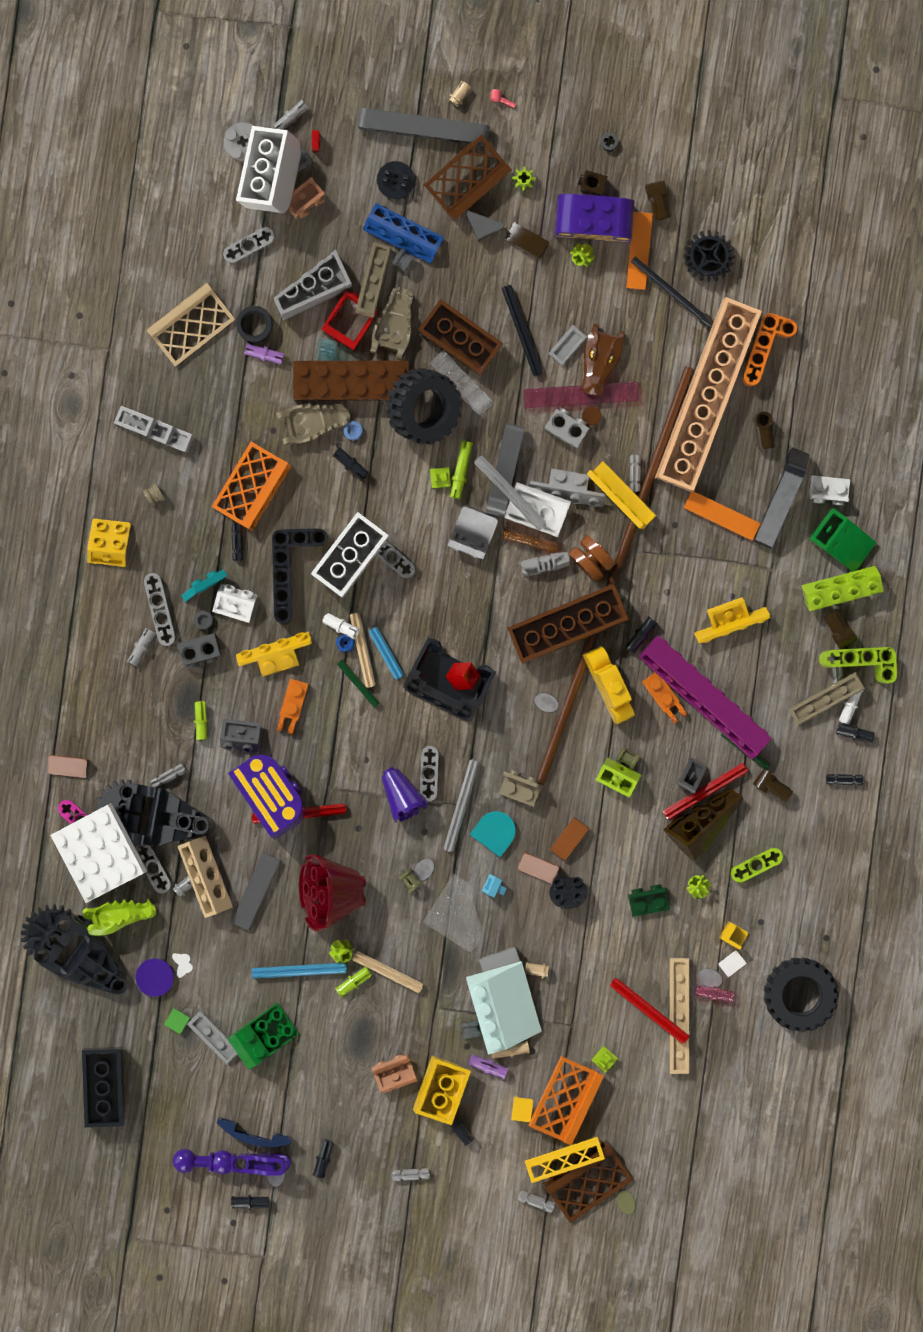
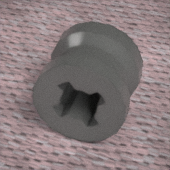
(403, 260)
(470, 1029)

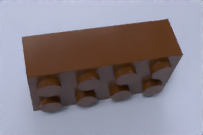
(460, 337)

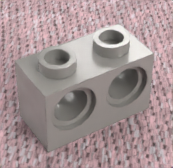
(563, 433)

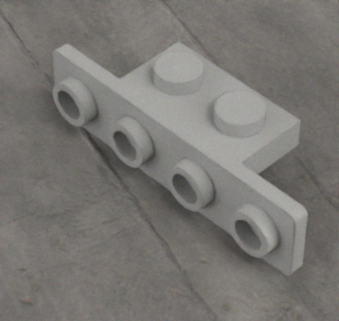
(570, 487)

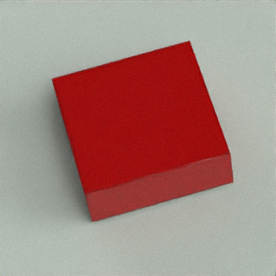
(315, 140)

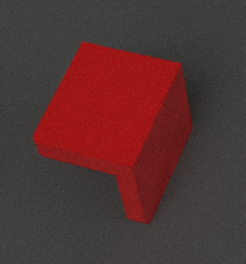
(463, 676)

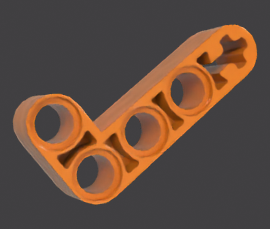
(764, 351)

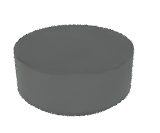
(203, 620)

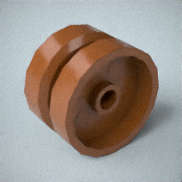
(594, 556)

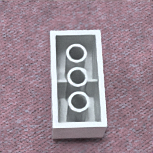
(269, 170)
(350, 555)

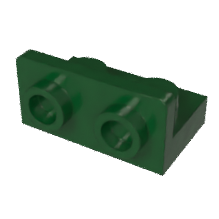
(648, 901)

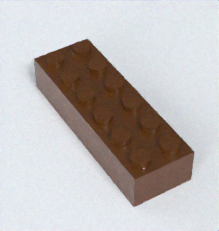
(345, 380)
(568, 624)

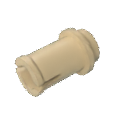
(459, 94)
(536, 969)

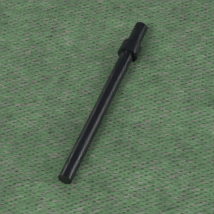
(704, 319)

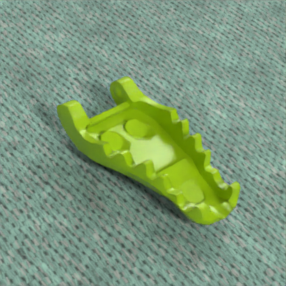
(117, 915)

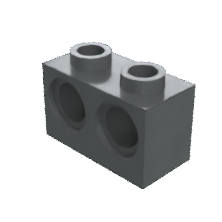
(198, 646)

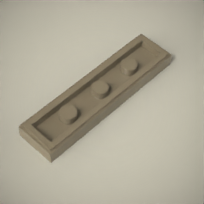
(373, 280)
(826, 698)

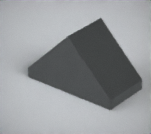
(483, 226)
(691, 775)

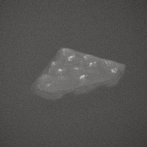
(455, 914)

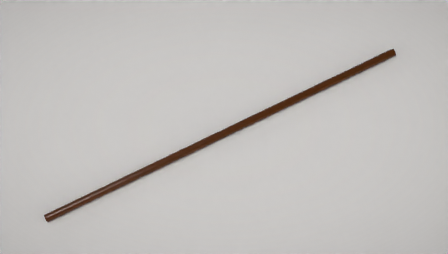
(615, 573)

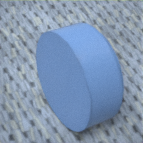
(353, 430)

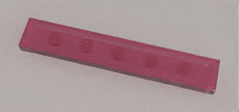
(576, 396)

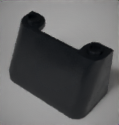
(429, 682)

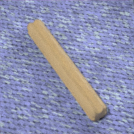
(363, 651)
(387, 971)

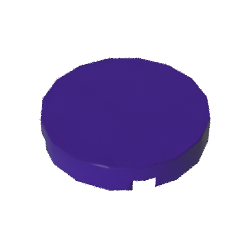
(154, 977)

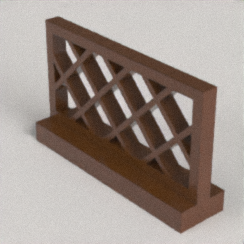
(479, 189)
(560, 1181)

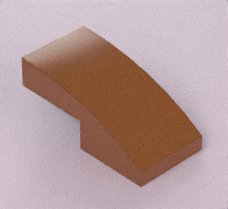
(569, 838)

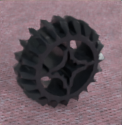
(716, 261)

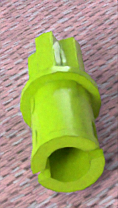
(201, 720)
(353, 982)

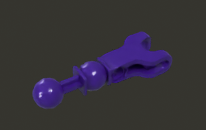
(224, 1162)

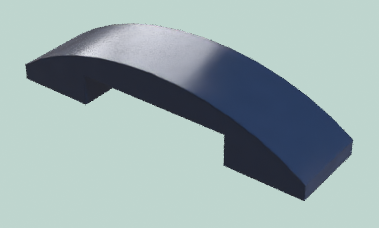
(229, 1127)

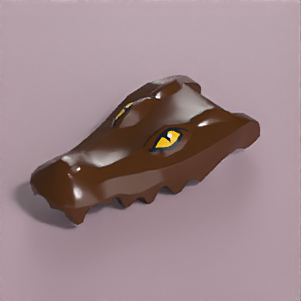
(600, 358)

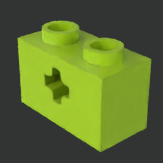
(618, 777)

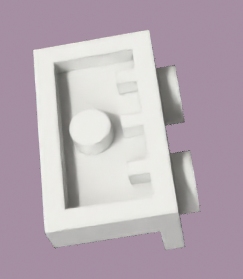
(829, 489)
(234, 602)

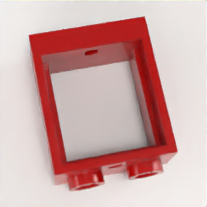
(336, 335)

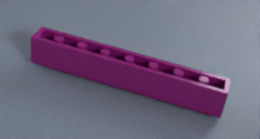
(705, 697)

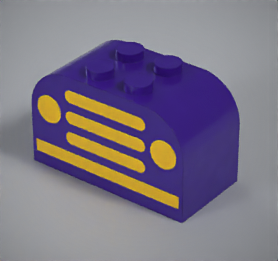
(594, 218)
(270, 794)

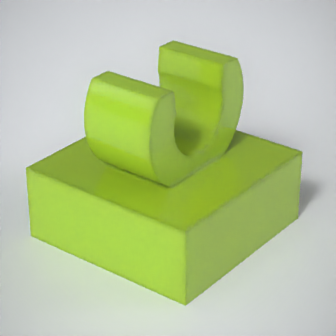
(440, 477)
(604, 1059)

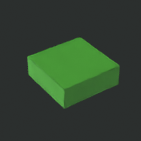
(177, 1020)

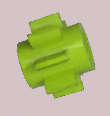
(519, 181)
(582, 254)
(699, 886)
(341, 951)

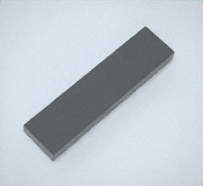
(255, 891)

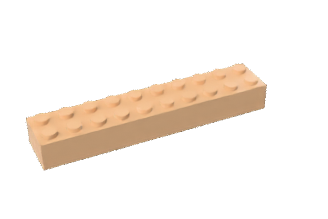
(708, 394)

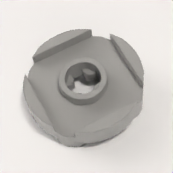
(231, 138)

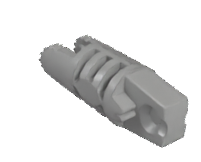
(547, 563)

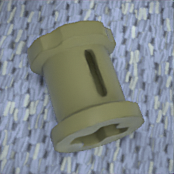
(627, 757)
(410, 880)

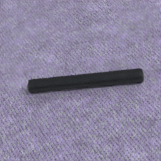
(522, 330)

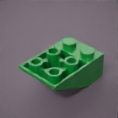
(842, 540)
(262, 1036)

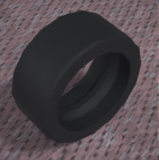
(251, 338)

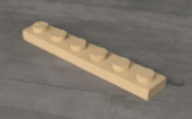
(679, 1013)

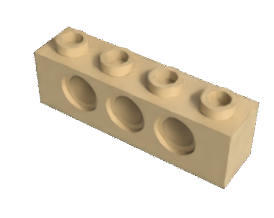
(205, 876)

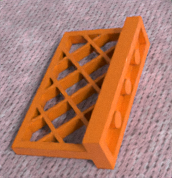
(267, 490)
(581, 1104)

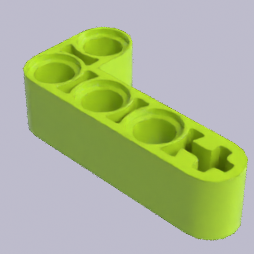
(857, 659)

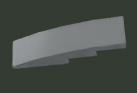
(154, 429)

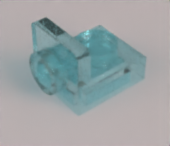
(326, 349)

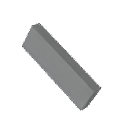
(212, 1036)

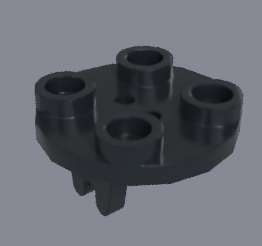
(404, 182)
(568, 892)

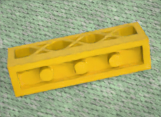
(622, 495)
(561, 1153)

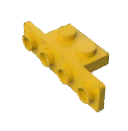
(729, 618)
(276, 655)

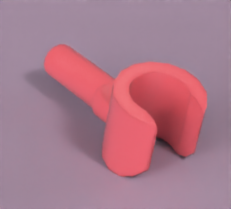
(496, 97)

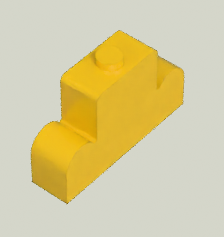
(609, 685)

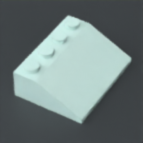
(504, 1006)

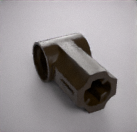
(657, 196)
(764, 433)
(840, 631)
(769, 784)

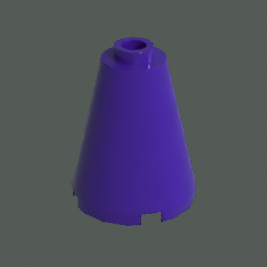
(402, 795)

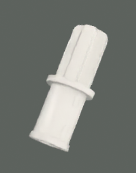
(341, 626)
(849, 708)

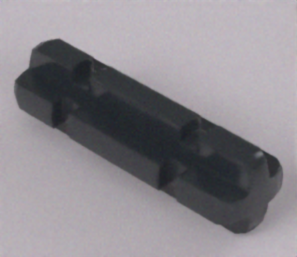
(237, 542)
(844, 779)

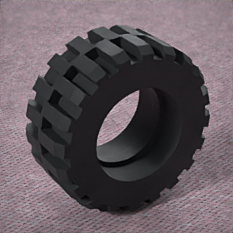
(445, 410)
(801, 968)

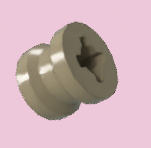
(153, 494)

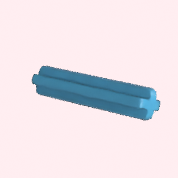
(386, 653)

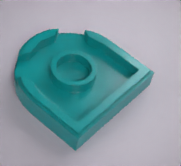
(495, 831)

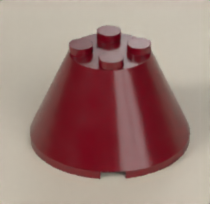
(329, 891)

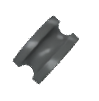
(606, 136)

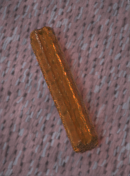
(530, 541)

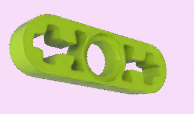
(746, 876)

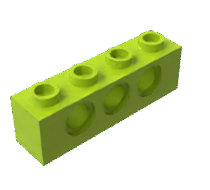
(842, 588)

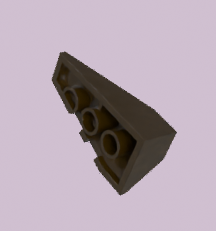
(699, 828)

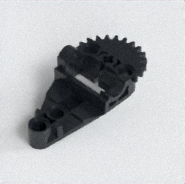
(166, 815)
(85, 960)

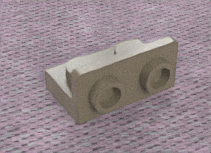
(521, 789)

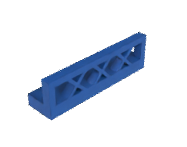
(400, 235)

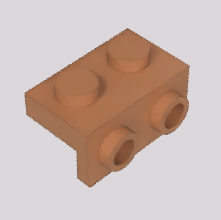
(306, 197)
(394, 1073)

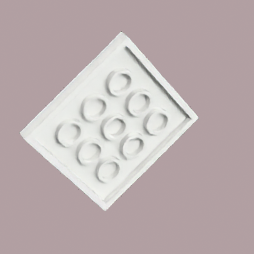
(98, 853)

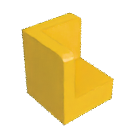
(733, 935)
(522, 1109)

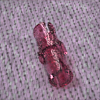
(714, 993)

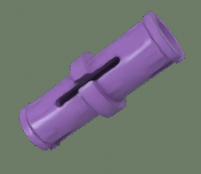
(264, 353)
(488, 1066)

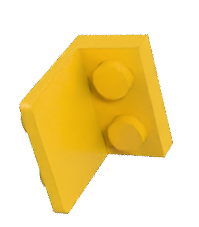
(108, 542)

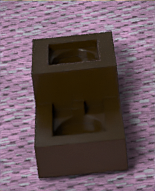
(527, 240)

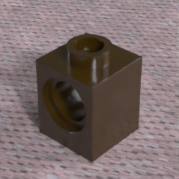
(601, 182)

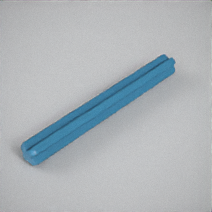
(299, 970)

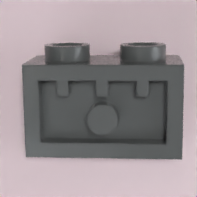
(240, 735)

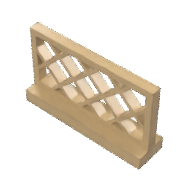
(177, 314)

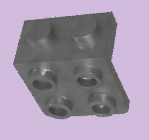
(473, 532)

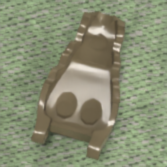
(393, 327)
(309, 421)

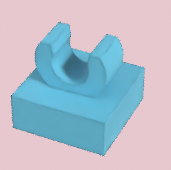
(493, 886)

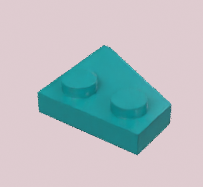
(199, 586)

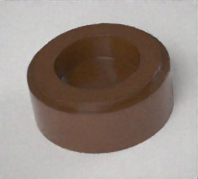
(591, 415)

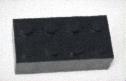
(103, 1087)

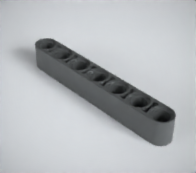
(421, 126)

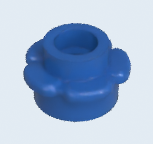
(341, 646)

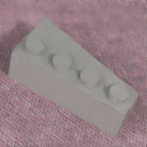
(314, 287)

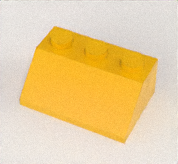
(441, 1090)

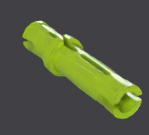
(461, 470)

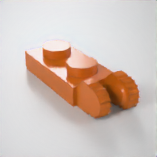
(663, 695)
(292, 703)

